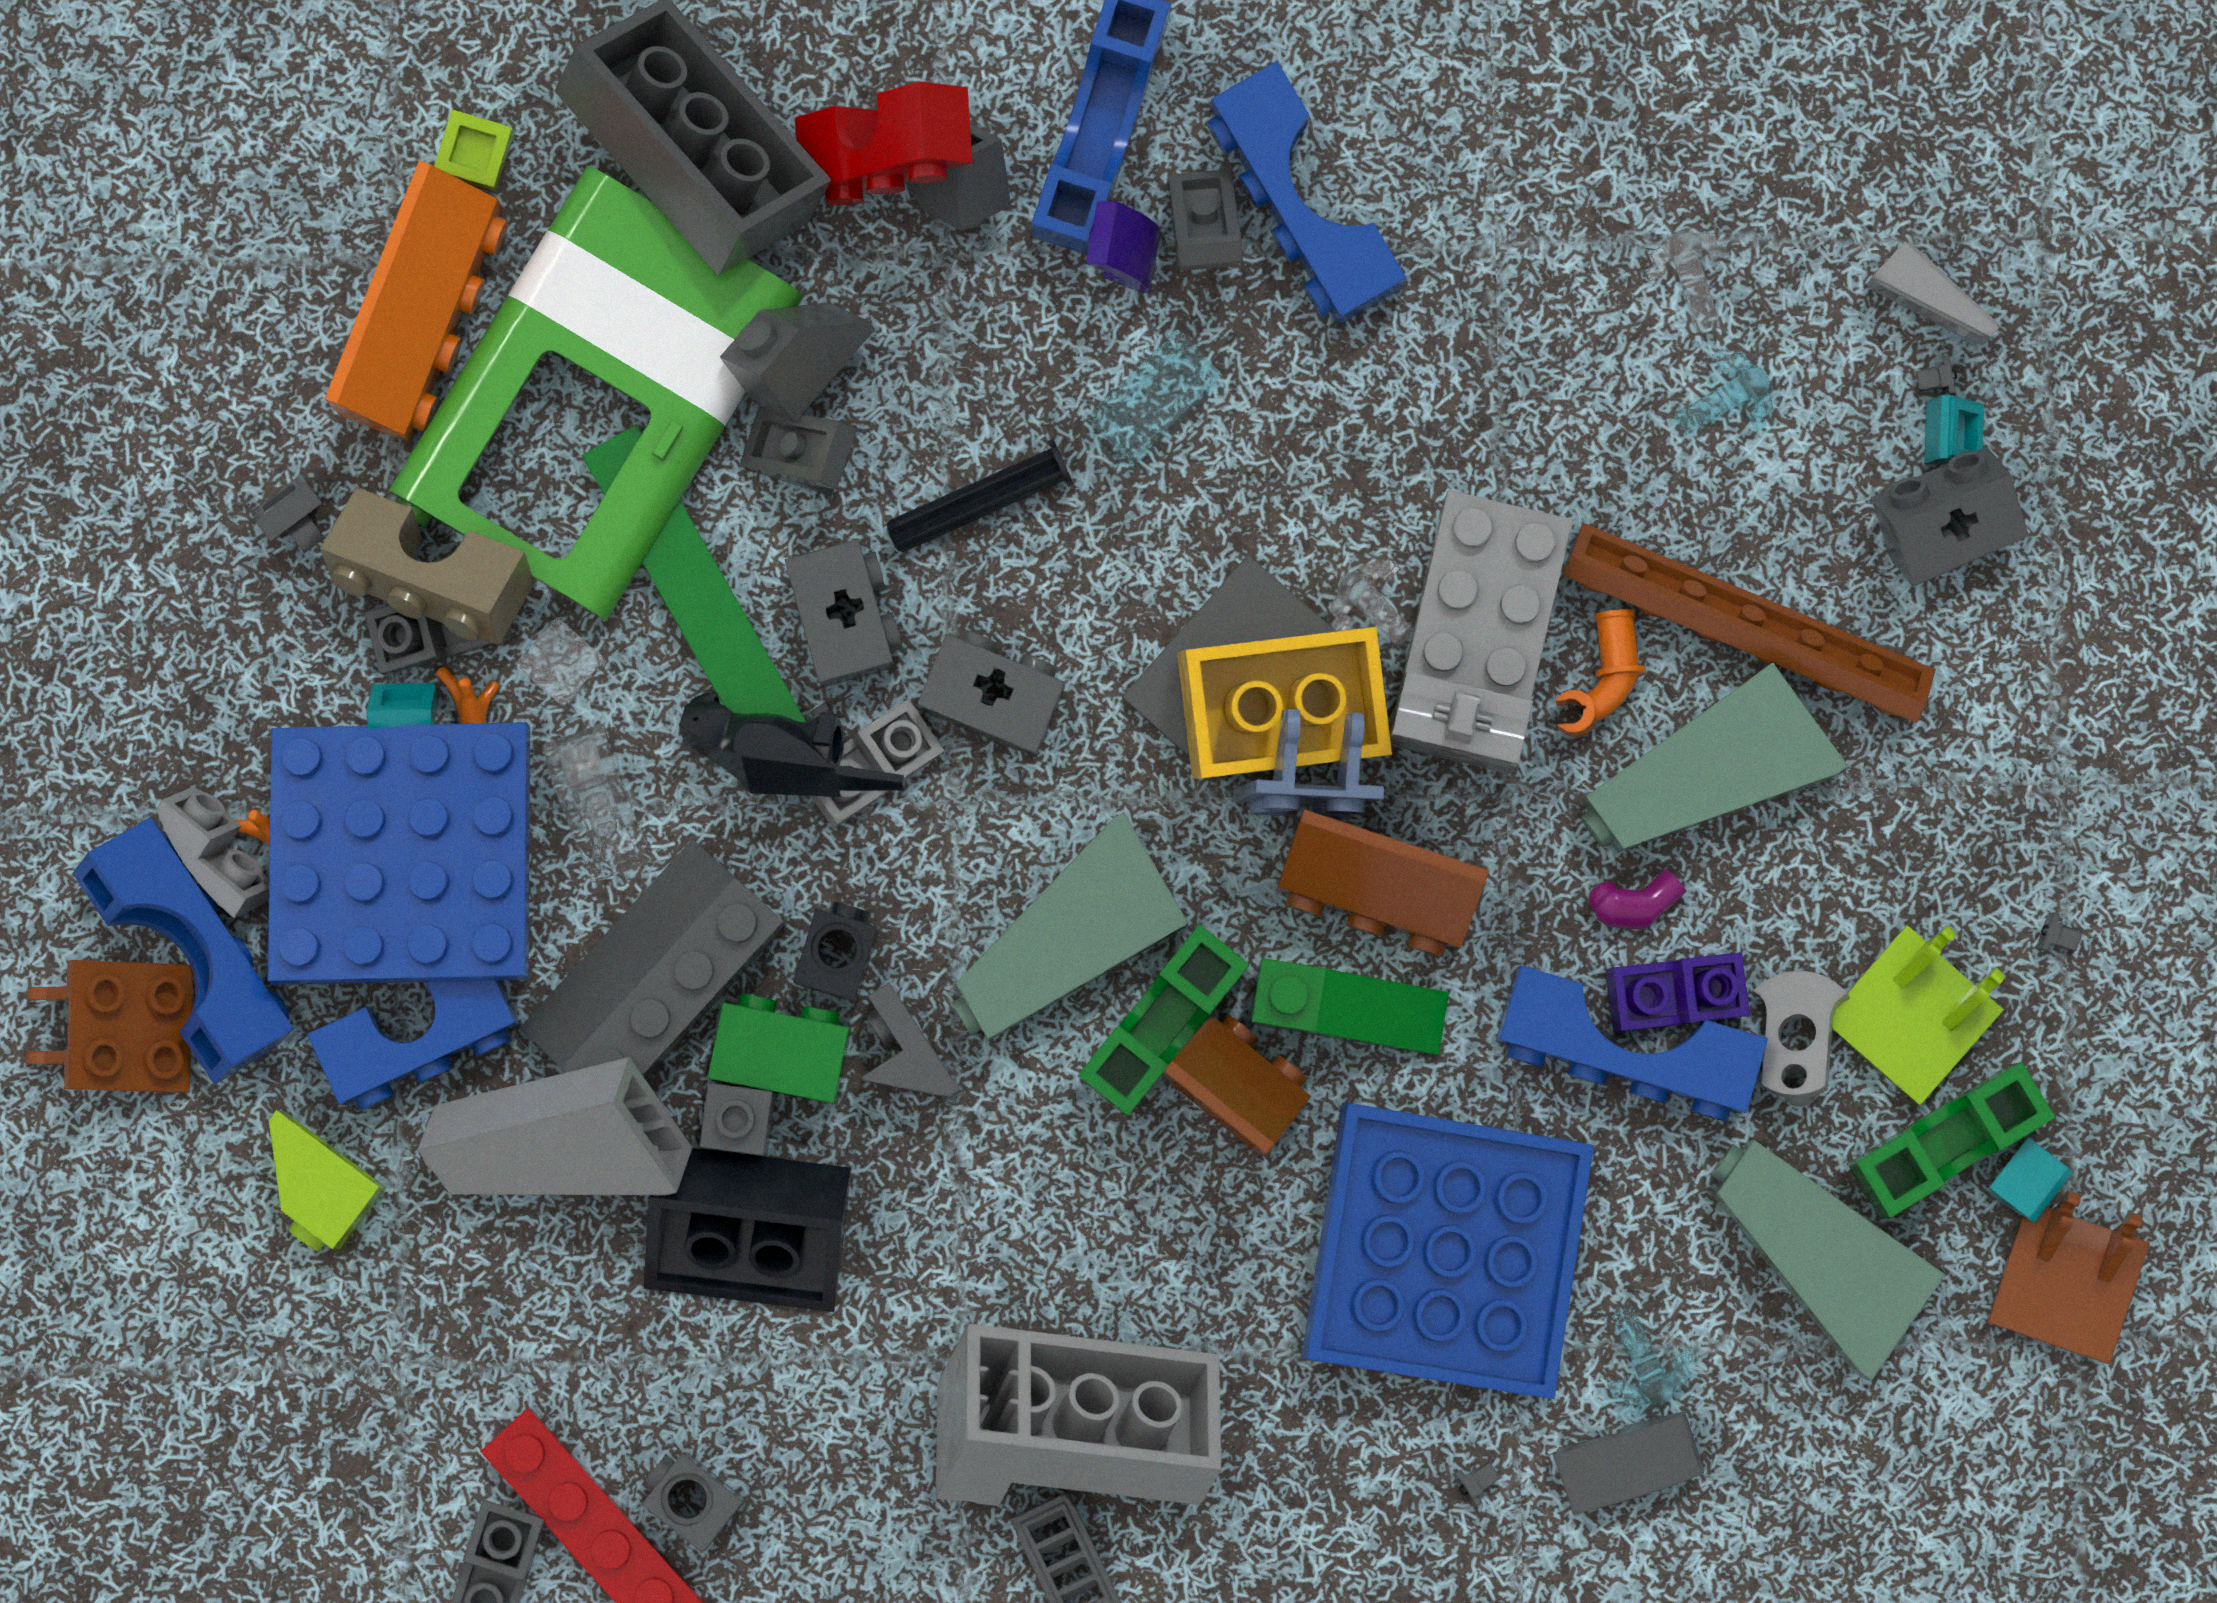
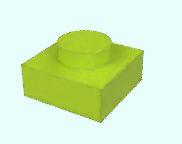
(474, 149)

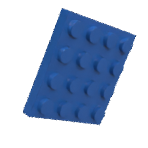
(399, 854)
(1447, 1251)

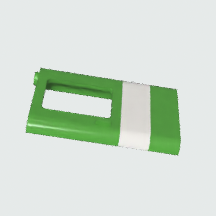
(637, 311)

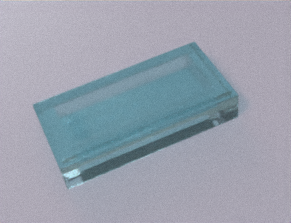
(1154, 396)

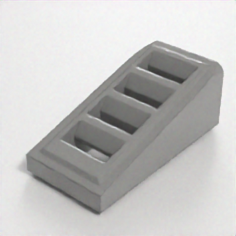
(1924, 289)

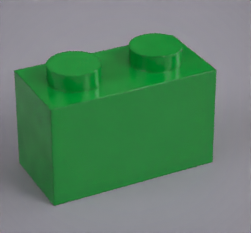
(779, 1050)

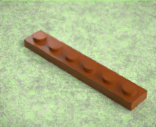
(1749, 623)

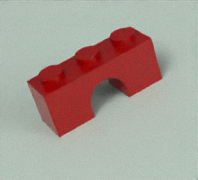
(909, 138)

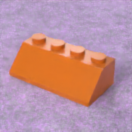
(416, 304)

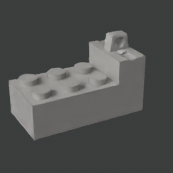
(1479, 632)
(1075, 1417)

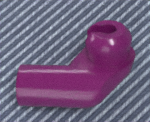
(1635, 908)

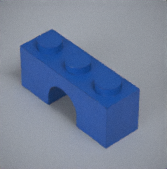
(366, 1062)

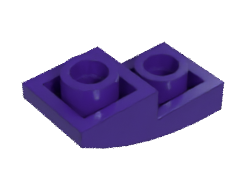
(1124, 245)
(1677, 992)

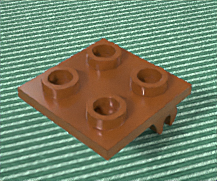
(122, 1026)
(2070, 1280)

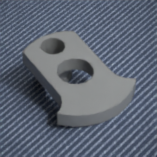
(1794, 997)

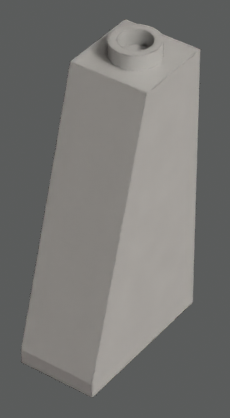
(559, 1136)

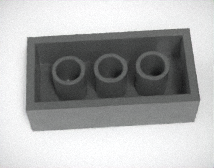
(692, 135)

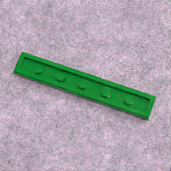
(703, 602)

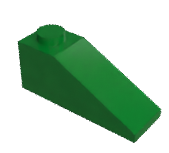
(1348, 1007)

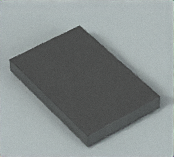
(1242, 610)

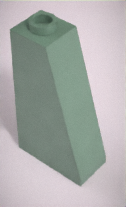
(1724, 760)
(1078, 929)
(1832, 1260)

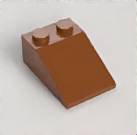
(1238, 1084)

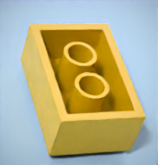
(1239, 692)

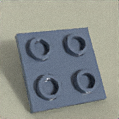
(1284, 795)

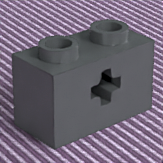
(1949, 515)
(821, 579)
(954, 695)

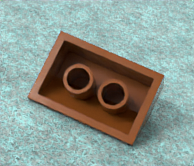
(1380, 883)

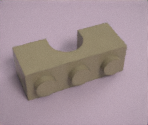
(469, 592)

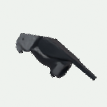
(777, 752)

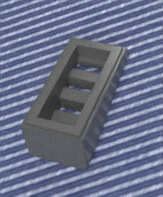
(1043, 1514)

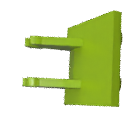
(1916, 1012)

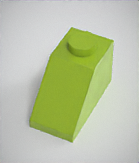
(318, 1185)

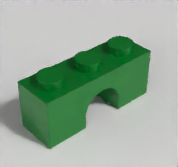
(1163, 1020)
(1950, 1140)

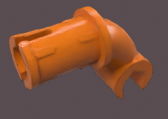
(1617, 673)

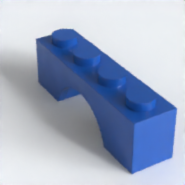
(1101, 120)
(1345, 263)
(145, 884)
(1551, 1020)

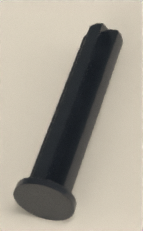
(978, 499)

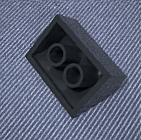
(750, 1230)

